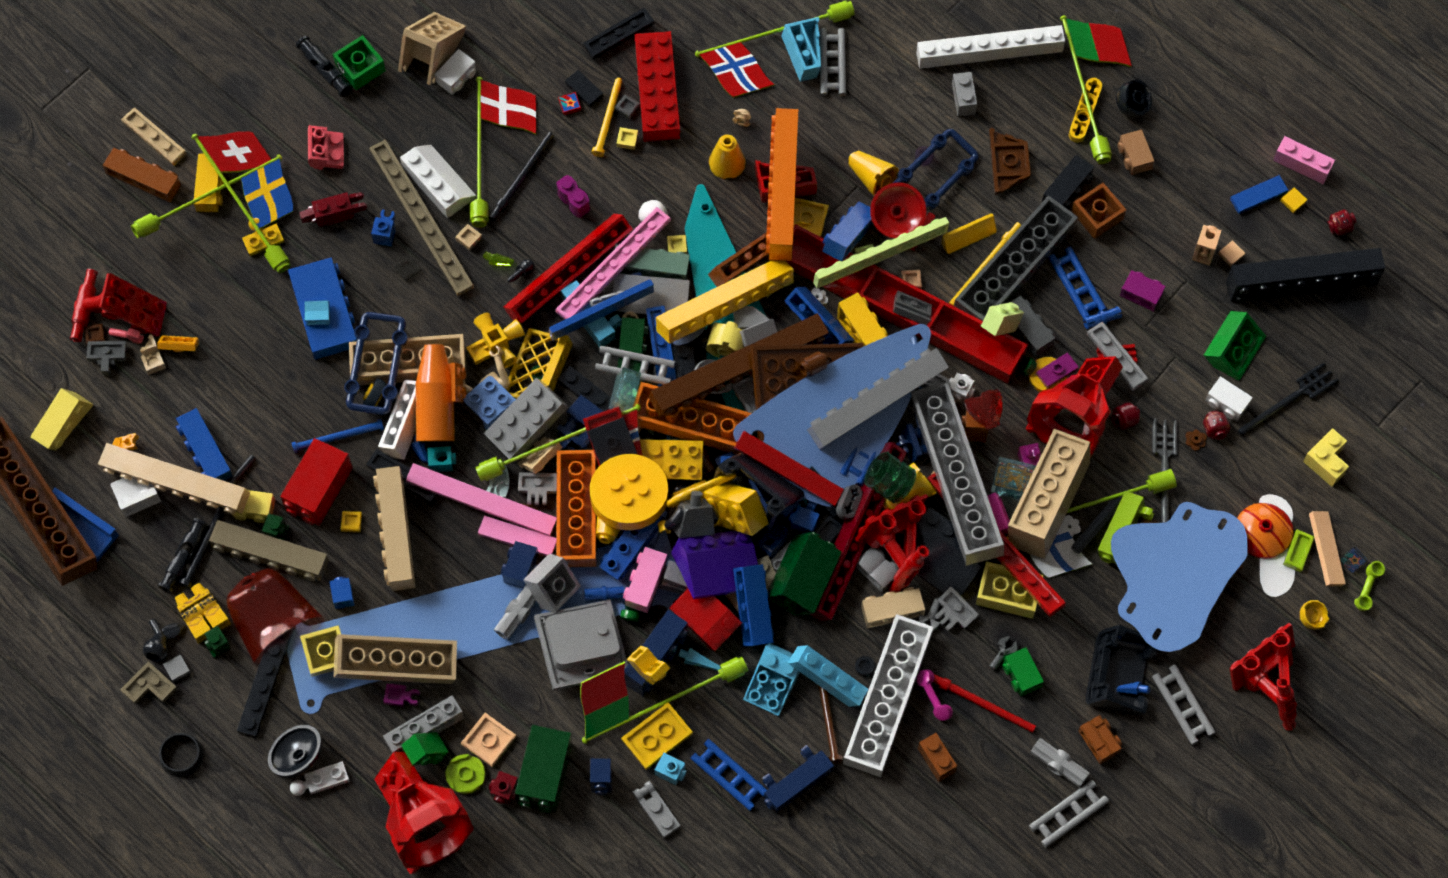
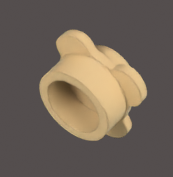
(742, 117)

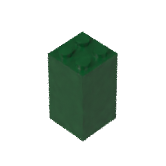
(803, 574)
(543, 768)

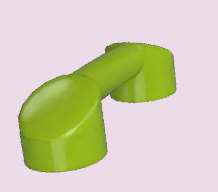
(1373, 571)

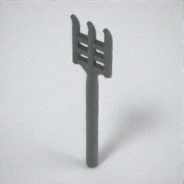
(1164, 454)

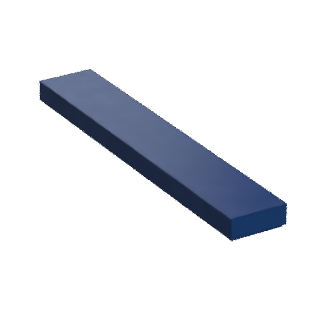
(601, 309)

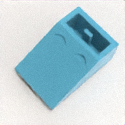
(772, 680)

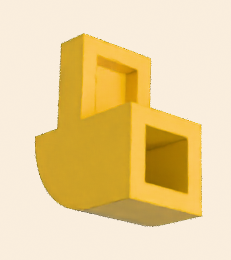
(648, 665)

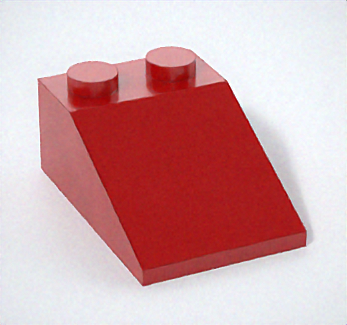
(706, 618)

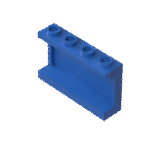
(94, 530)

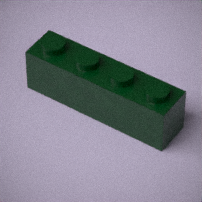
(632, 340)

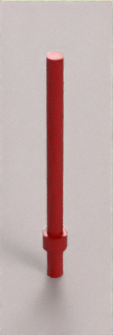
(946, 684)

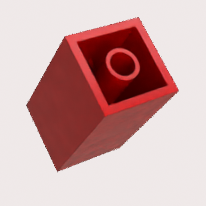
(316, 482)

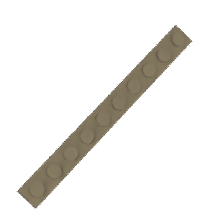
(421, 218)

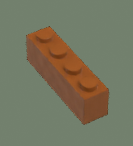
(142, 174)
(740, 262)

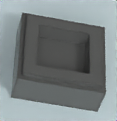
(627, 107)

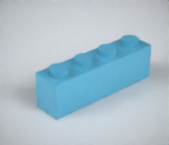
(828, 676)

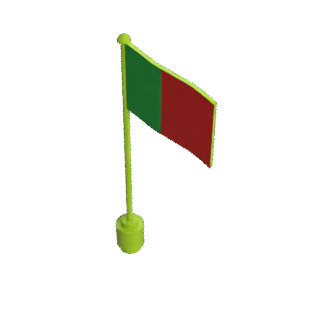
(1096, 44)
(607, 700)

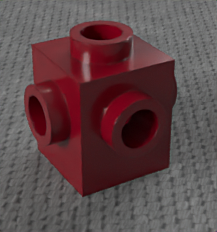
(506, 782)

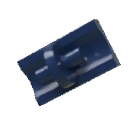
(574, 442)
(909, 442)

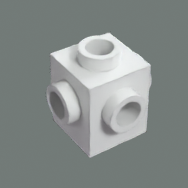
(961, 387)

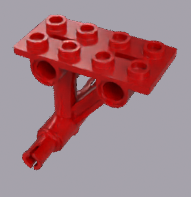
(117, 301)
(881, 532)
(1253, 669)

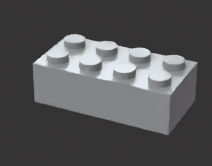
(526, 419)

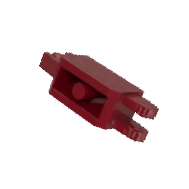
(333, 209)

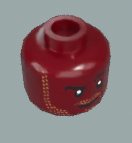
(1341, 222)
(1216, 425)

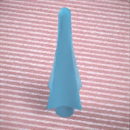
(694, 658)

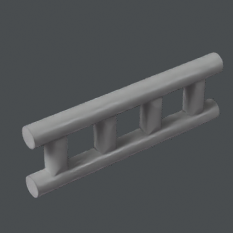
(840, 69)
(627, 356)
(1182, 716)
(1068, 825)

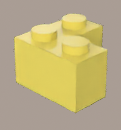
(1324, 458)

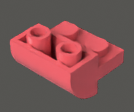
(325, 148)

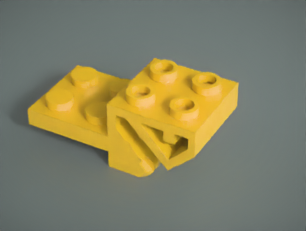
(676, 457)

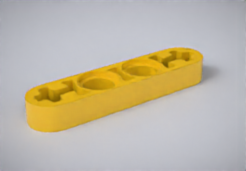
(1082, 109)

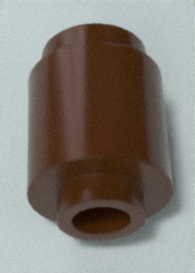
(813, 364)

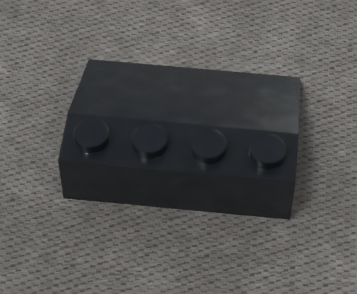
(945, 562)

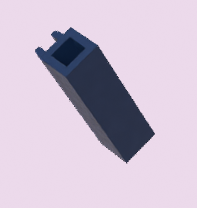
(798, 781)

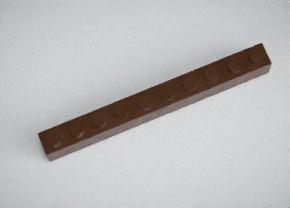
(731, 367)

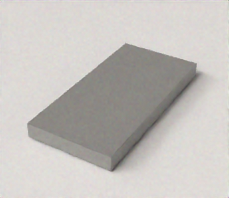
(666, 293)

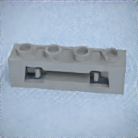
(426, 722)

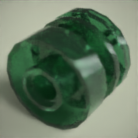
(890, 477)

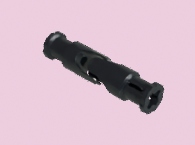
(319, 61)
(177, 566)

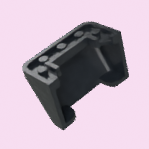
(1117, 661)

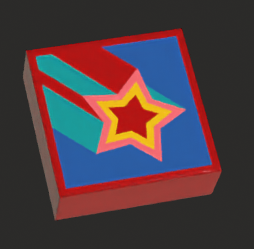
(569, 103)

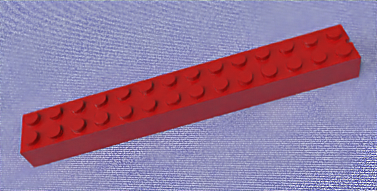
(949, 326)

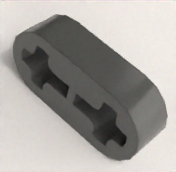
(851, 503)

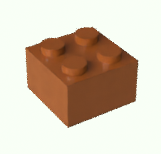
(1098, 210)

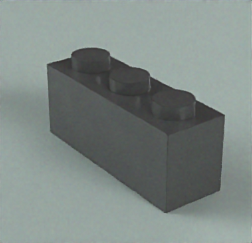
(1032, 330)

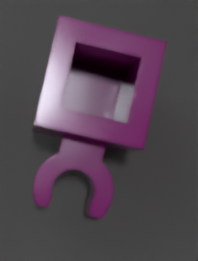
(1029, 454)

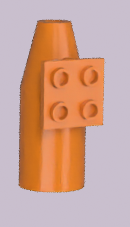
(436, 391)

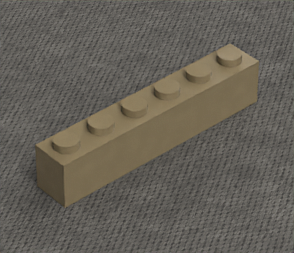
(268, 550)

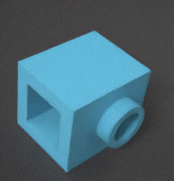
(670, 769)

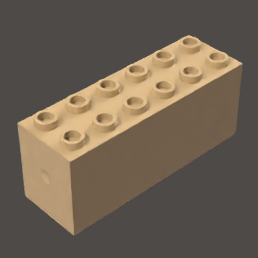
(1049, 493)

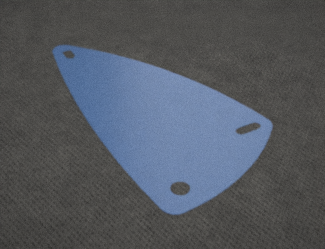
(789, 414)

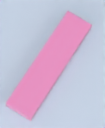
(509, 533)

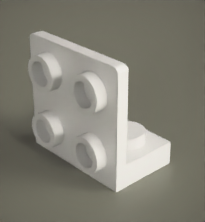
(133, 496)

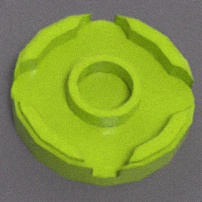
(465, 774)

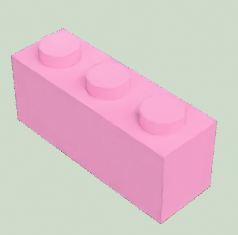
(1304, 160)
(645, 579)

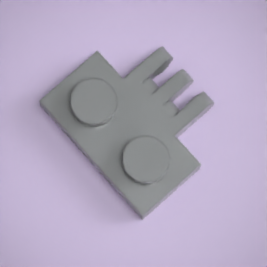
(537, 486)
(955, 609)

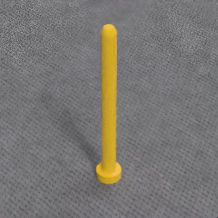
(598, 151)

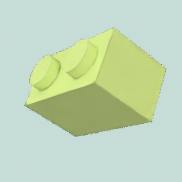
(1002, 319)

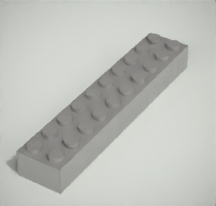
(957, 474)

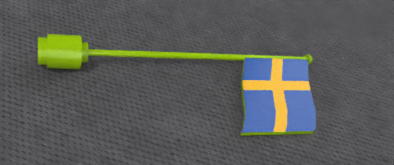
(263, 191)

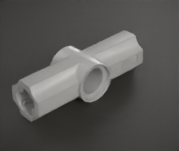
(515, 613)
(1059, 762)

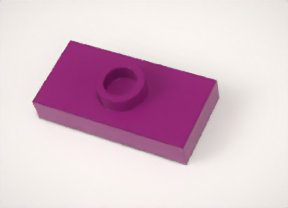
(1057, 370)

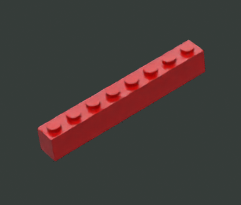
(568, 268)

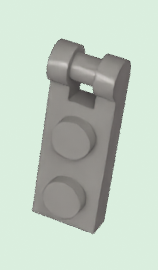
(657, 810)

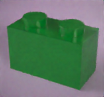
(1022, 672)
(425, 749)

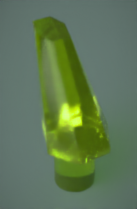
(497, 259)

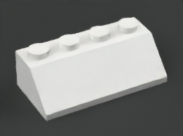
(437, 179)

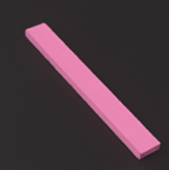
(613, 264)
(481, 499)

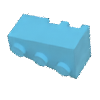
(803, 47)

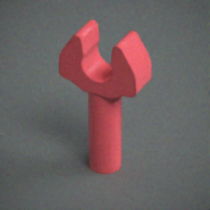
(132, 334)

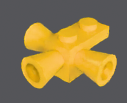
(493, 337)

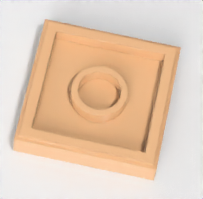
(488, 740)

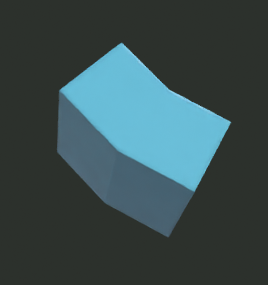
(317, 312)

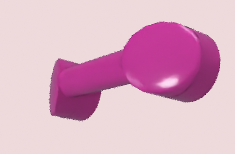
(925, 679)

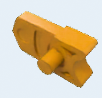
(126, 442)

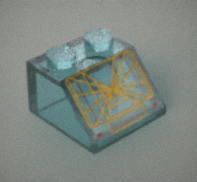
(1011, 477)

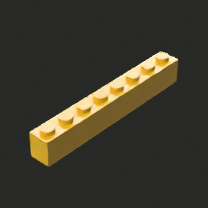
(724, 300)

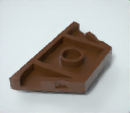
(1008, 161)

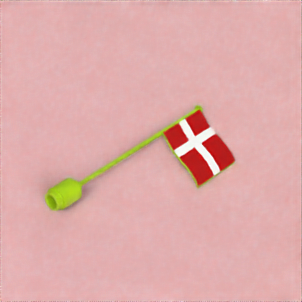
(504, 108)

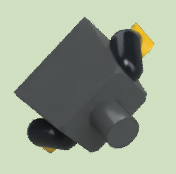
(692, 518)

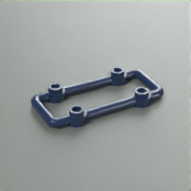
(938, 143)
(389, 392)

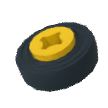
(374, 393)

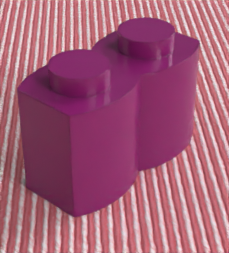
(573, 196)

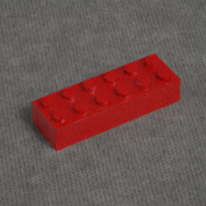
(657, 86)

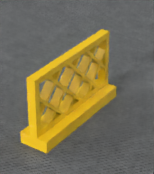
(553, 368)

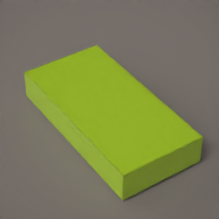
(1298, 550)

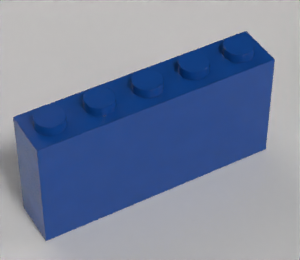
(320, 283)

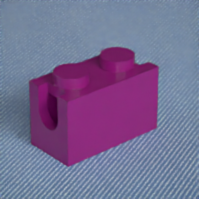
(1142, 290)

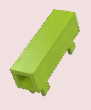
(1127, 513)

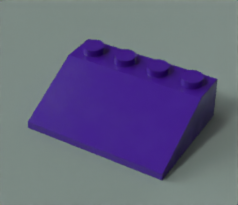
(710, 559)

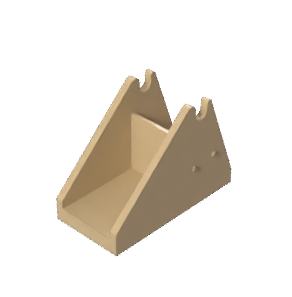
(430, 41)

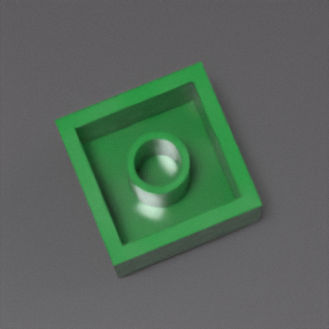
(359, 62)

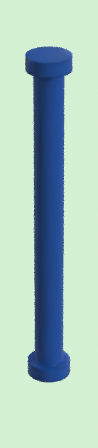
(340, 435)

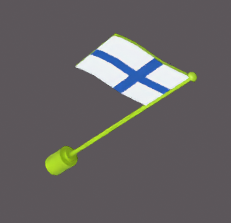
(1061, 556)

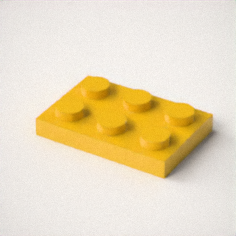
(657, 735)

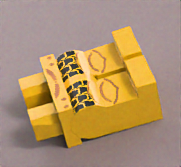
(198, 607)

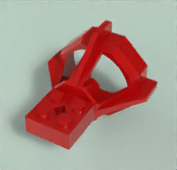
(1082, 395)
(415, 807)

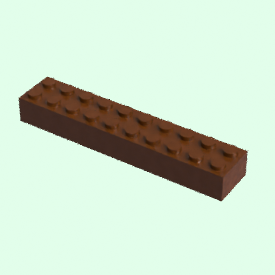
(41, 512)

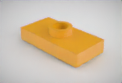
(178, 343)

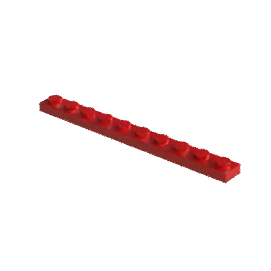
(1022, 571)

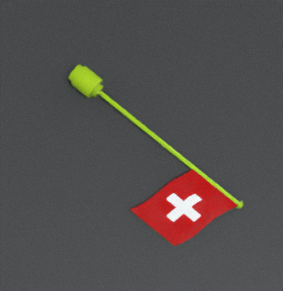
(241, 153)

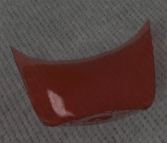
(267, 610)

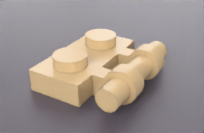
(536, 461)

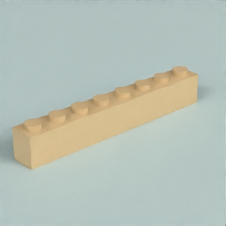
(174, 478)

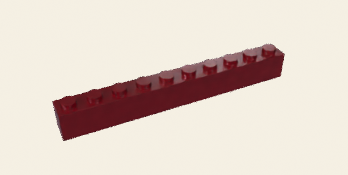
(851, 550)

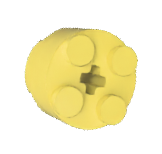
(724, 339)

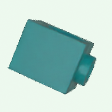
(435, 453)

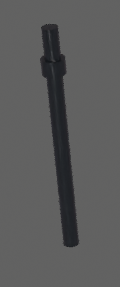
(502, 203)

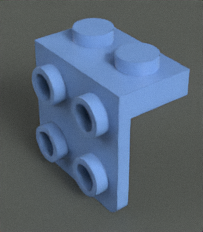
(489, 400)

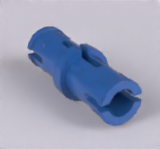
(1102, 316)
(603, 593)

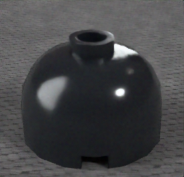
(1133, 98)

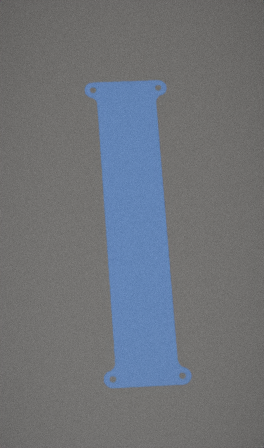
(456, 614)

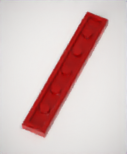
(788, 468)

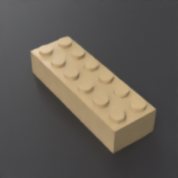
(378, 357)
(395, 527)
(395, 659)

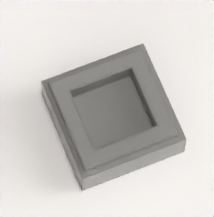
(176, 668)

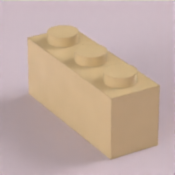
(883, 609)

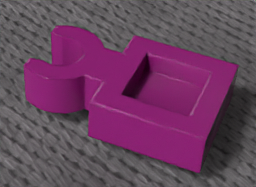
(397, 695)

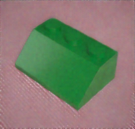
(1235, 344)

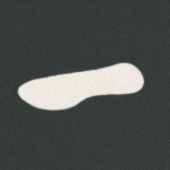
(1274, 576)

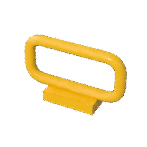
(702, 486)

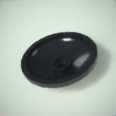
(295, 751)

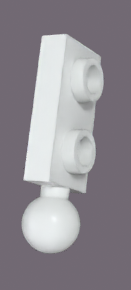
(321, 779)

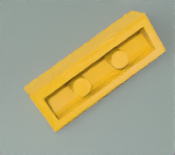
(969, 233)

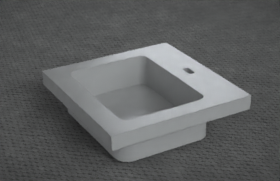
(579, 642)

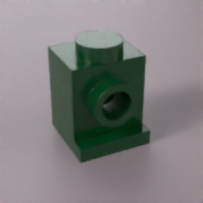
(275, 527)
(216, 642)

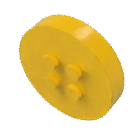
(629, 492)

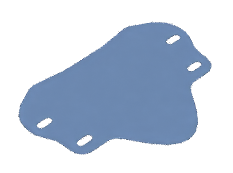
(1177, 572)

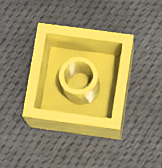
(320, 649)

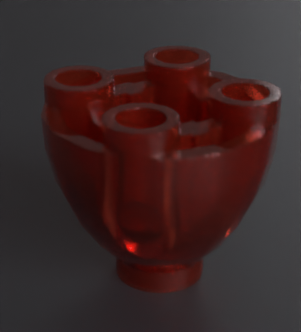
(986, 408)

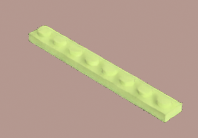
(876, 254)

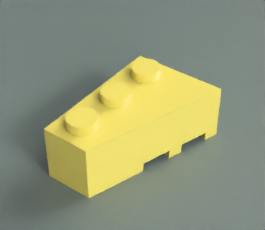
(61, 419)

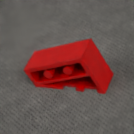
(804, 182)

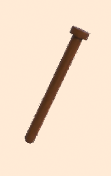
(835, 757)

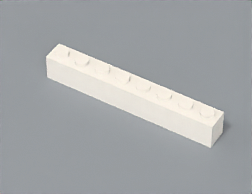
(990, 46)

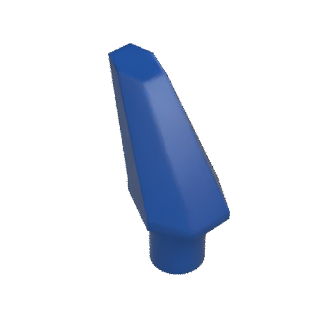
(420, 450)
(1134, 688)

